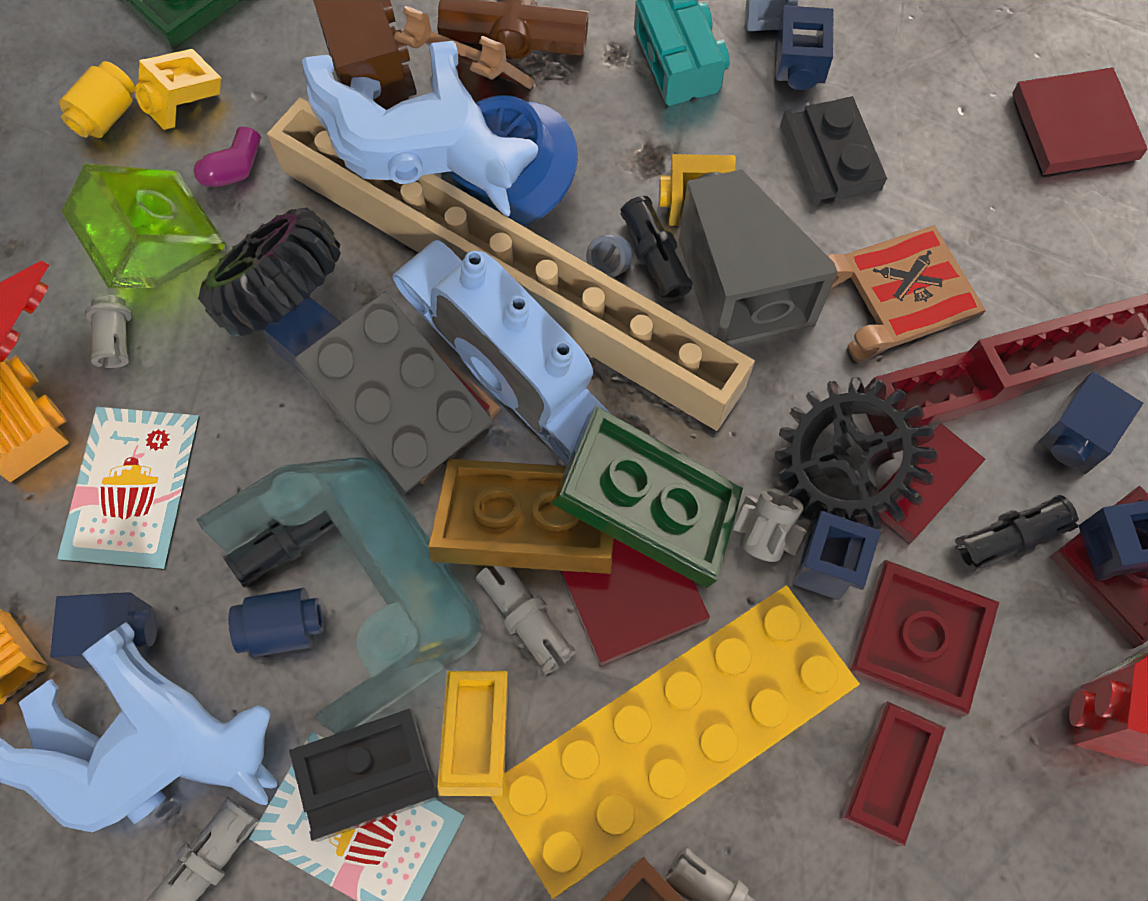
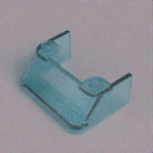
(428, 610)

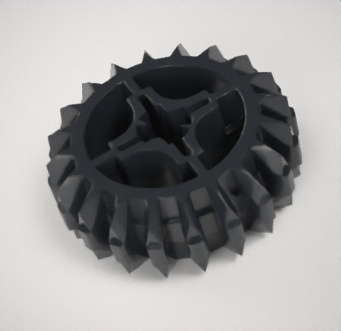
(270, 272)
(881, 448)

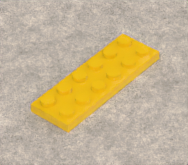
(670, 739)

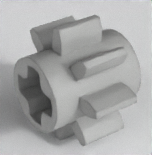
(771, 525)

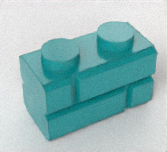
(681, 48)

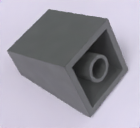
(750, 260)

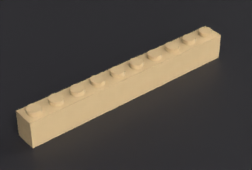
(593, 308)

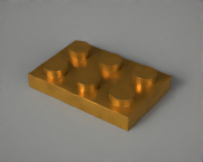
(507, 519)

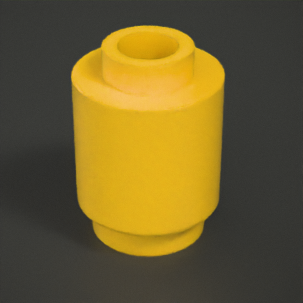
(97, 100)

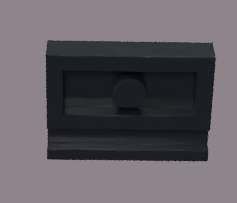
(833, 150)
(362, 775)

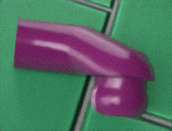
(229, 164)

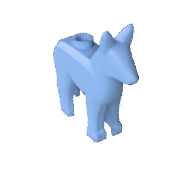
(419, 134)
(151, 742)

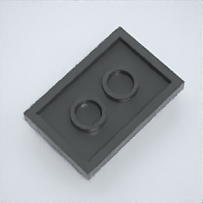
(393, 392)

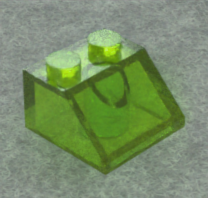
(139, 224)

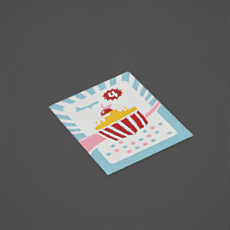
(129, 488)
(370, 863)

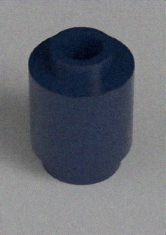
(275, 622)

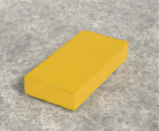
(473, 734)

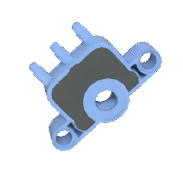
(504, 340)

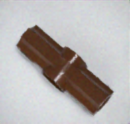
(515, 24)

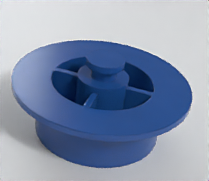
(547, 176)

